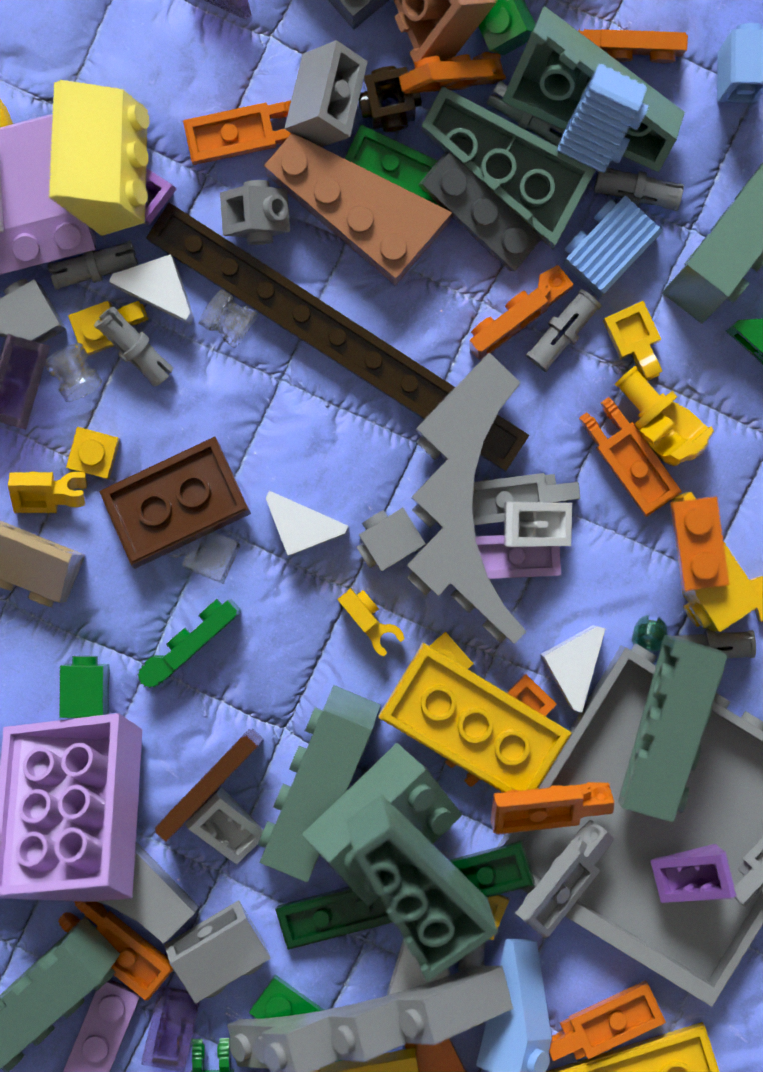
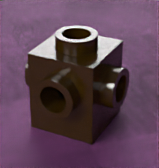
(385, 84)

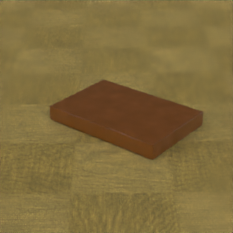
(174, 502)
(208, 784)

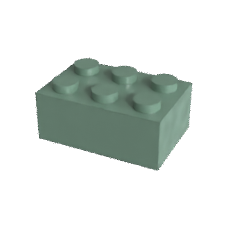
(407, 788)

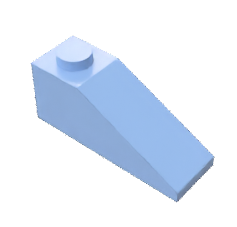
(520, 1036)

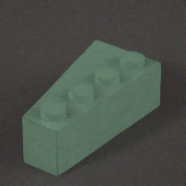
(556, 74)
(511, 162)
(724, 256)
(672, 728)
(320, 779)
(422, 890)
(53, 989)

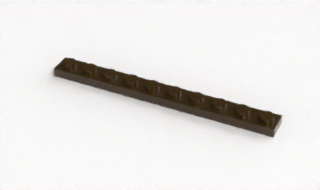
(318, 324)

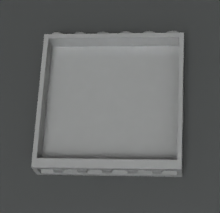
(682, 941)

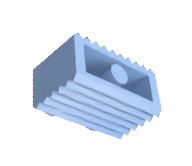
(741, 65)
(603, 118)
(611, 246)

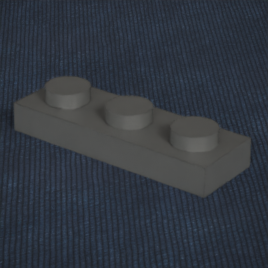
(480, 211)

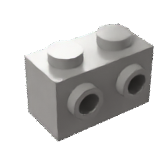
(326, 94)
(217, 952)

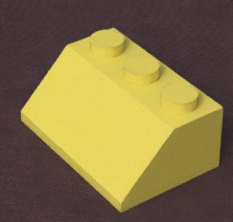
(99, 155)

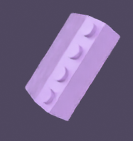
(34, 224)
(69, 809)

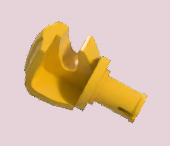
(665, 425)

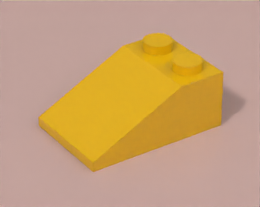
(721, 605)

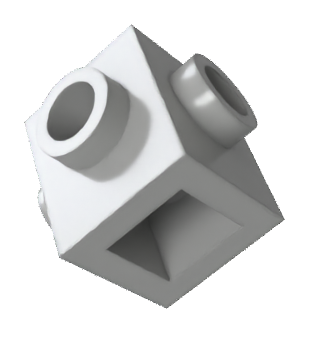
(263, 209)

